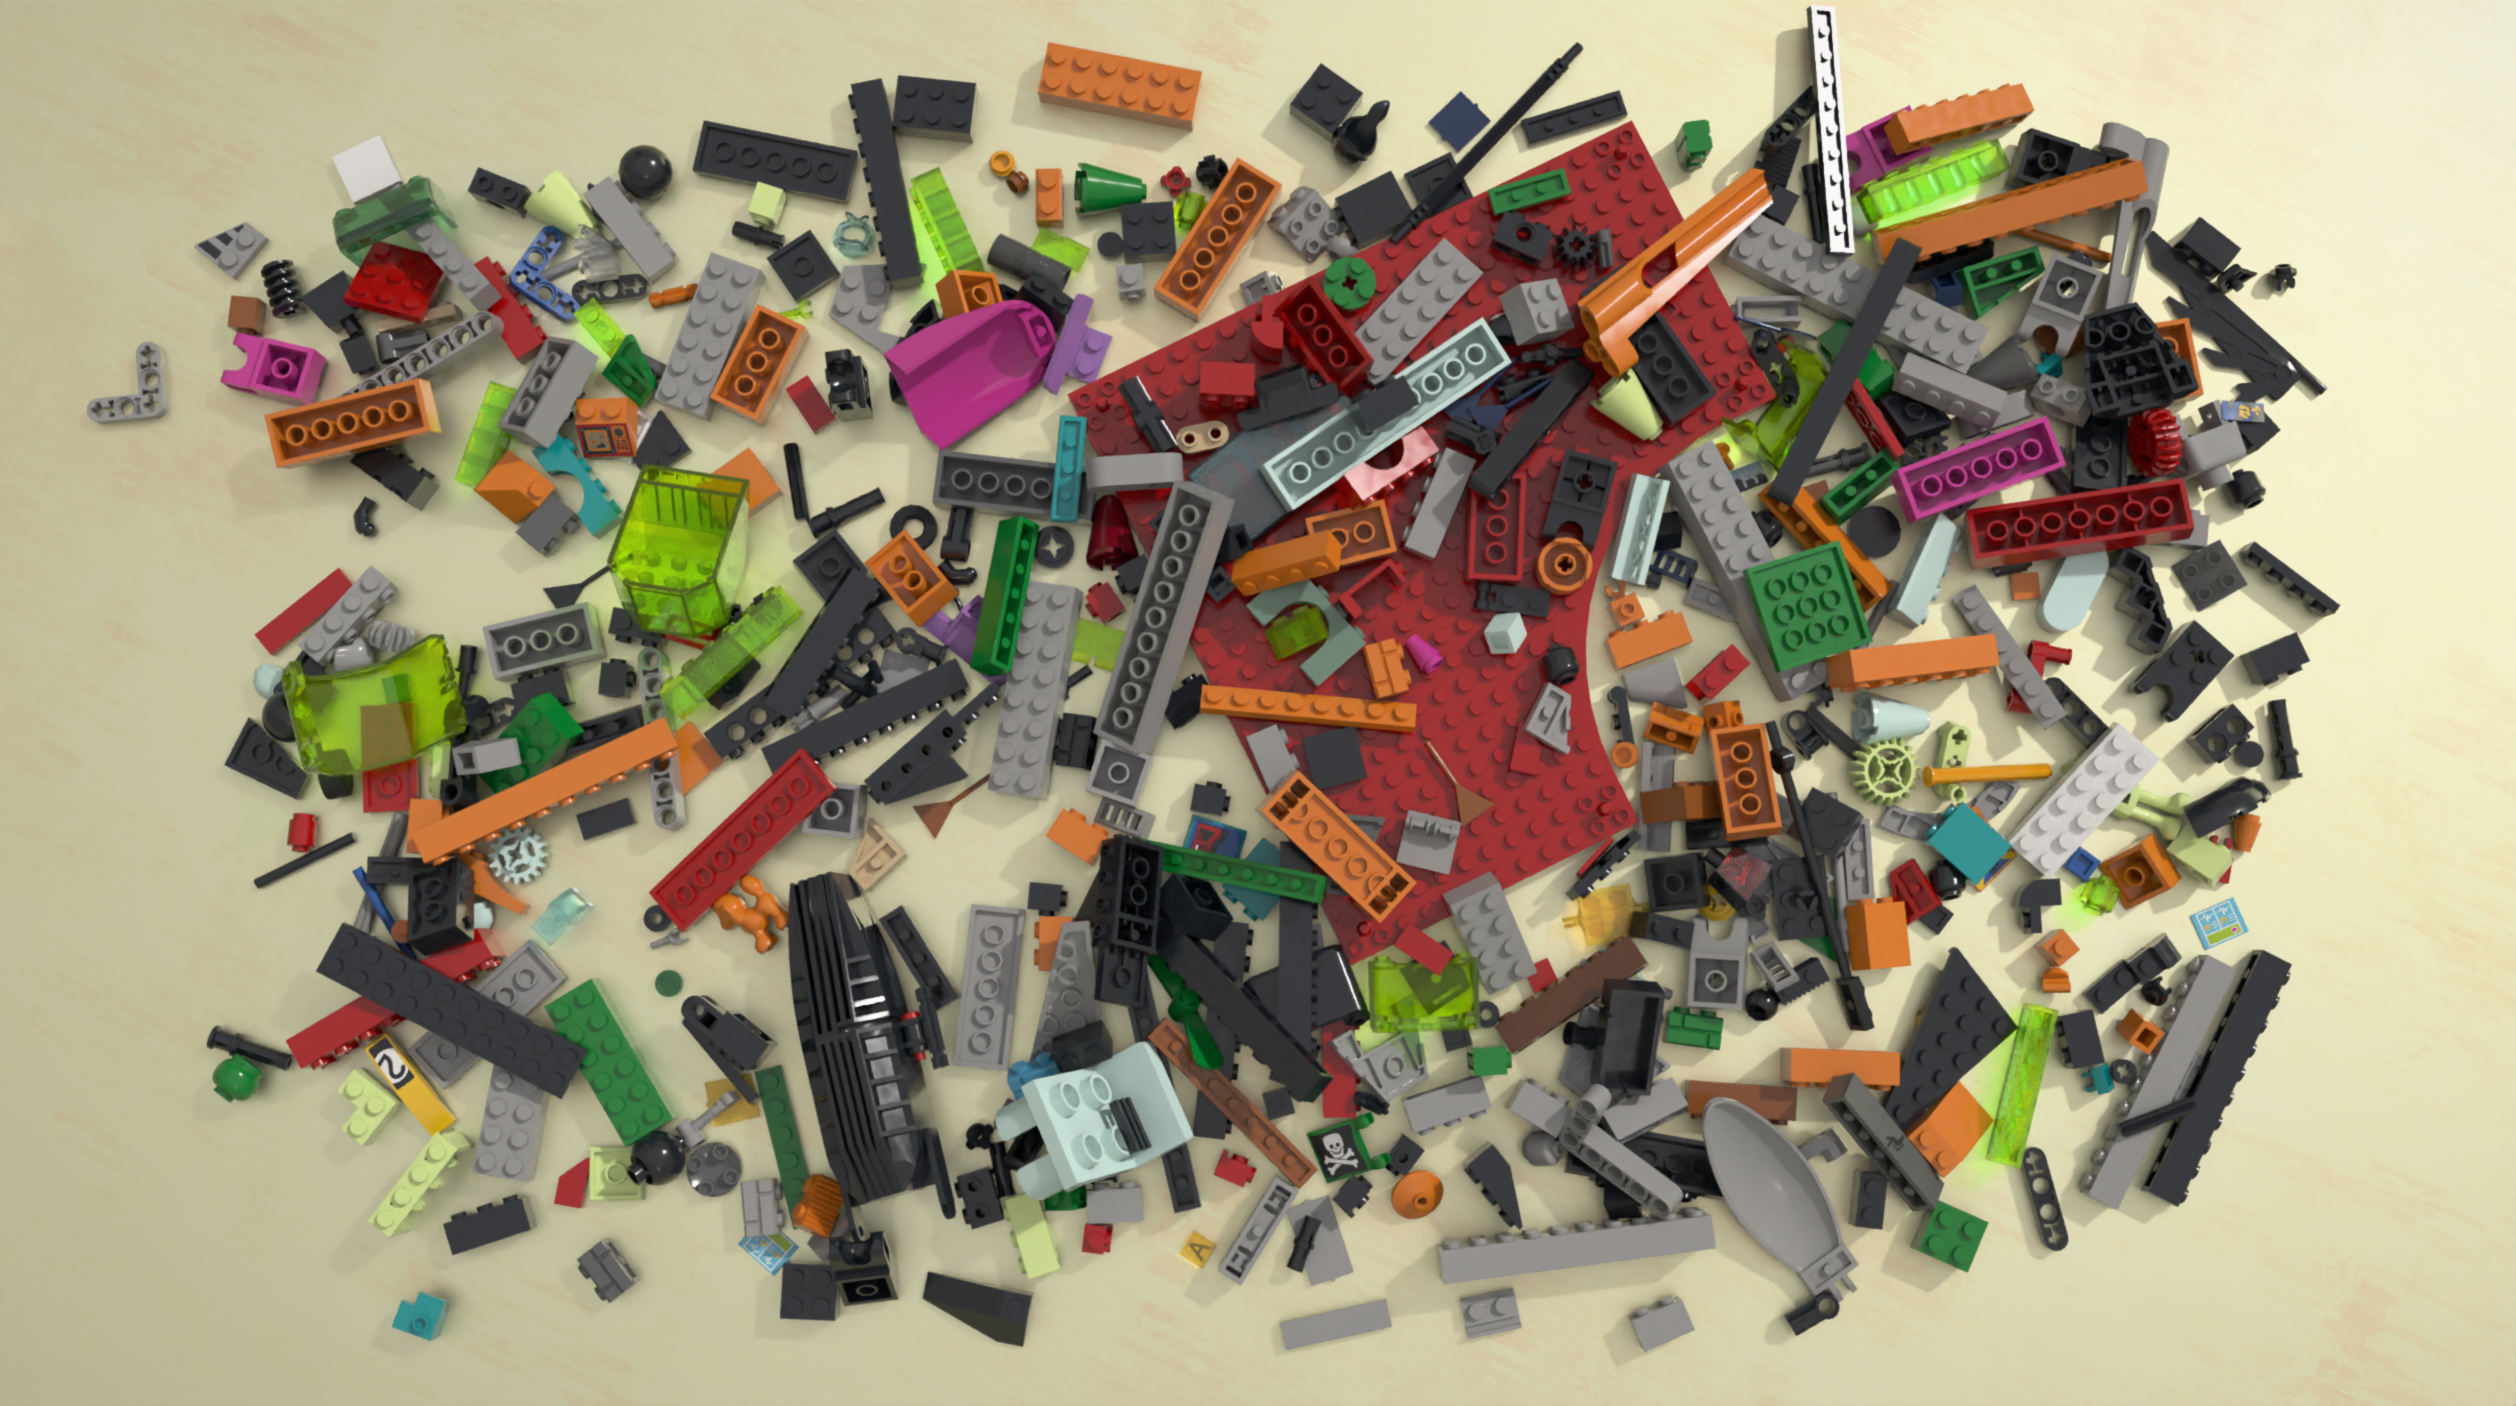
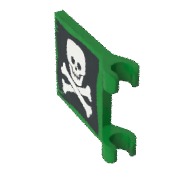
(1342, 1149)

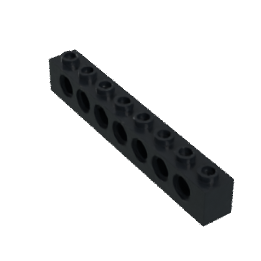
(721, 733)

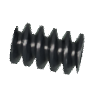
(281, 289)

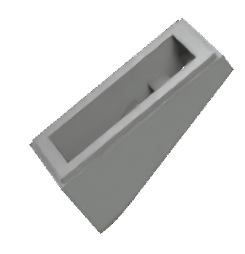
(1145, 826)
(1766, 954)

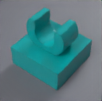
(2049, 365)
(2102, 1079)

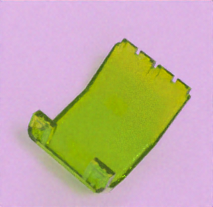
(375, 711)

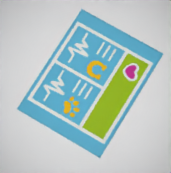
(2219, 923)
(769, 1250)

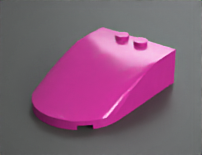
(971, 367)

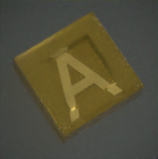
(1198, 1249)

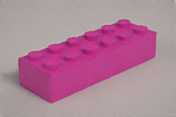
(1977, 470)

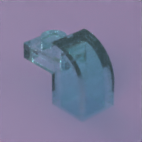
(562, 912)

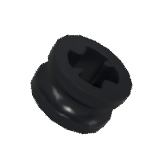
(2130, 1067)

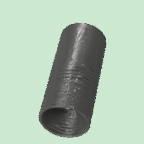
(1008, 253)

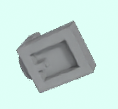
(1262, 284)

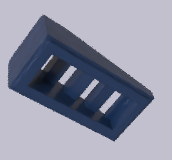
(1946, 290)
(1681, 562)

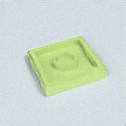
(609, 1177)

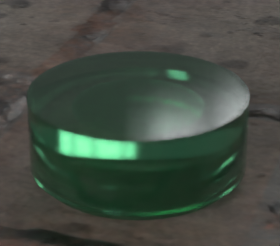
(669, 983)

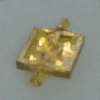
(1605, 914)

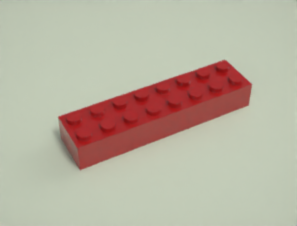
(2078, 524)
(365, 1019)

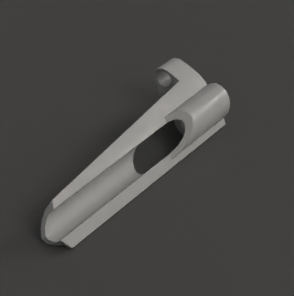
(2119, 143)

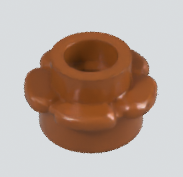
(1017, 182)

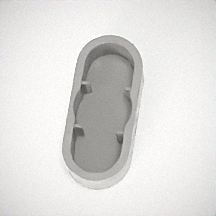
(1133, 472)

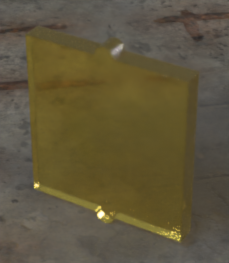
(737, 1112)

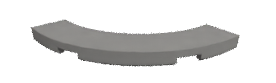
(1914, 824)

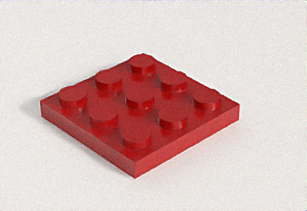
(396, 282)

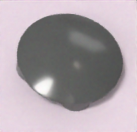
(714, 1169)

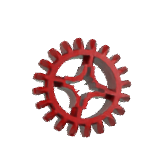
(2155, 442)

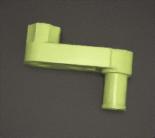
(1956, 748)

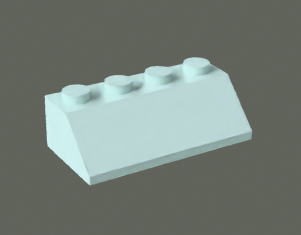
(1924, 572)

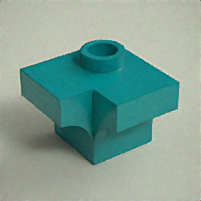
(422, 1318)

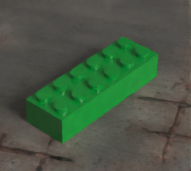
(613, 1063)

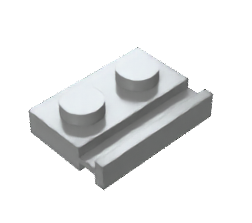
(1490, 1313)

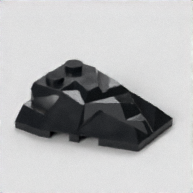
(2131, 364)

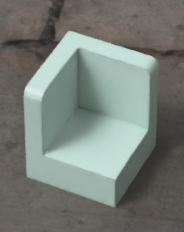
(1505, 633)

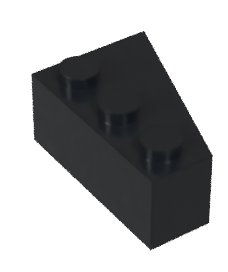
(398, 475)

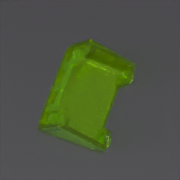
(1417, 1000)

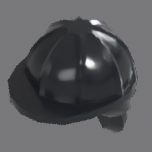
(1358, 135)

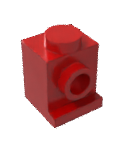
(1234, 1169)
(1097, 1238)

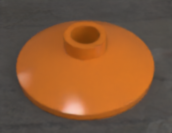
(1411, 1188)

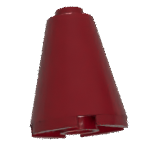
(1110, 536)

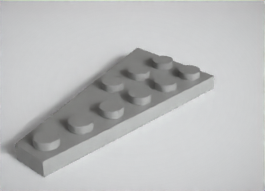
(1070, 988)

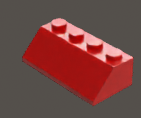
(1325, 336)

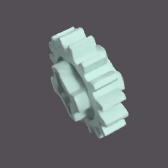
(513, 864)

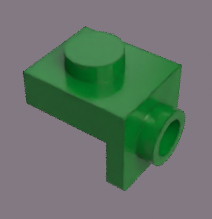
(1067, 1201)

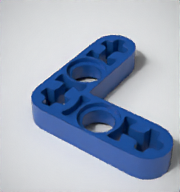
(533, 273)

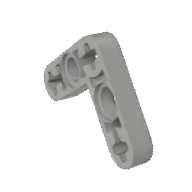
(141, 400)

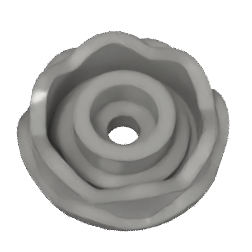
(1339, 248)

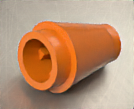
(2246, 831)

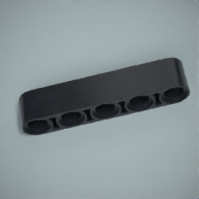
(2081, 714)

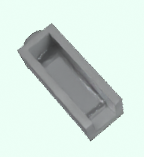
(1772, 310)

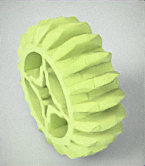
(1899, 783)

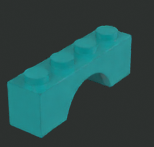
(597, 510)

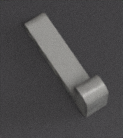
(1613, 1159)

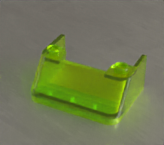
(1778, 426)

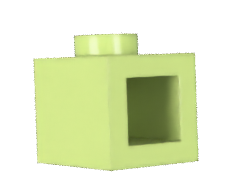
(767, 204)

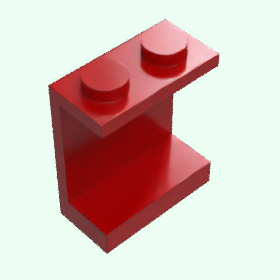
(1347, 603)
(1717, 675)

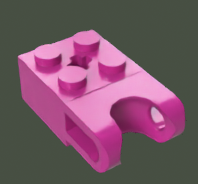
(1875, 155)
(276, 370)

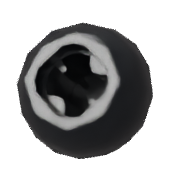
(1501, 329)
(1761, 1004)

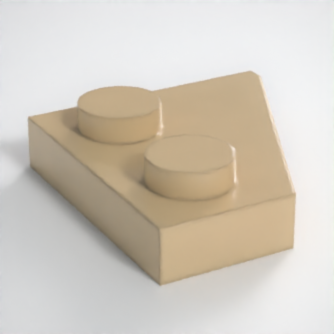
(874, 857)

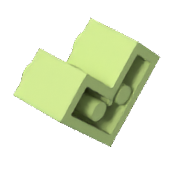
(375, 1105)

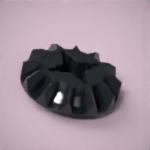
(1061, 537)

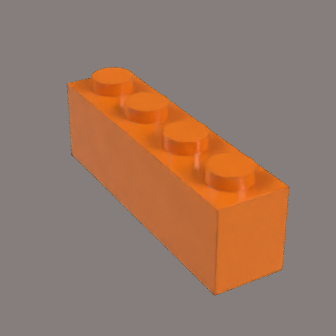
(1287, 563)

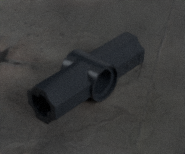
(1147, 416)

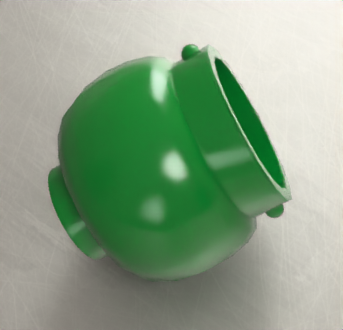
(236, 1079)

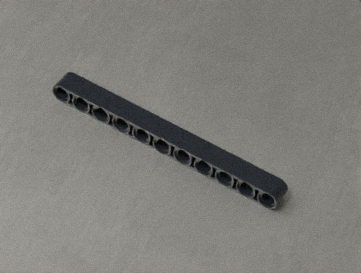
(1844, 371)

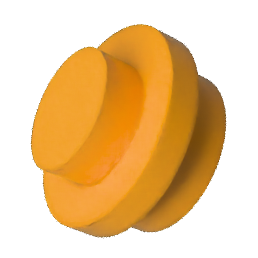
(1001, 163)

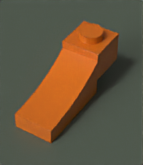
(489, 886)

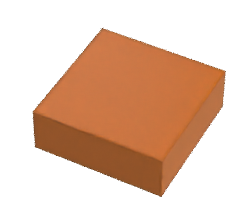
(2025, 586)

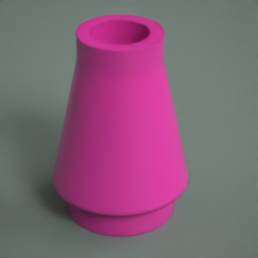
(1424, 654)

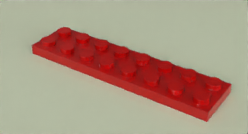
(743, 840)

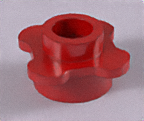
(1175, 174)

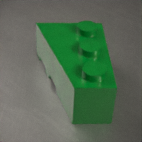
(1875, 375)

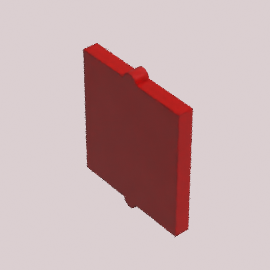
(1594, 858)

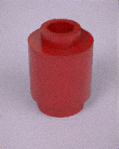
(302, 832)

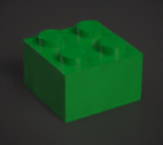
(1949, 1235)

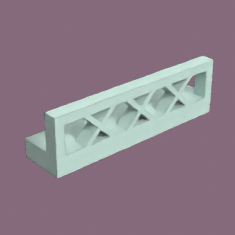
(1636, 529)

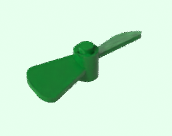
(1184, 1010)

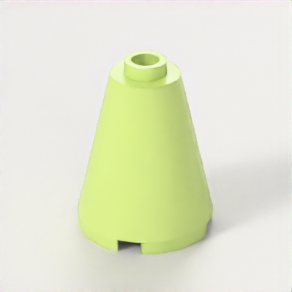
(560, 205)
(1629, 406)

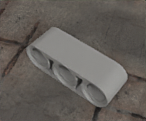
(2015, 409)

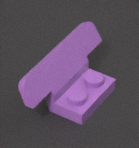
(1078, 350)
(961, 632)

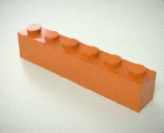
(1958, 118)
(1816, 528)

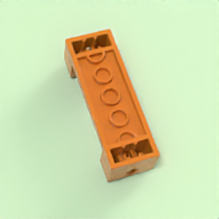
(1336, 845)

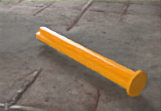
(1985, 773)

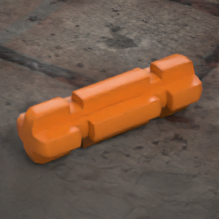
(672, 295)

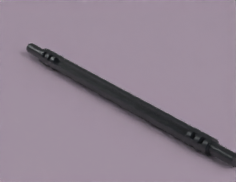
(1486, 143)

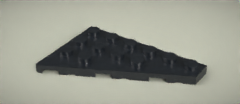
(1954, 1035)

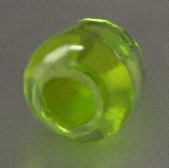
(1188, 209)
(2099, 895)

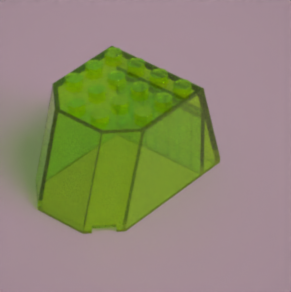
(681, 550)

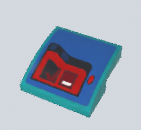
(1214, 837)

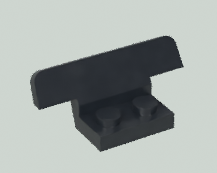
(1285, 396)

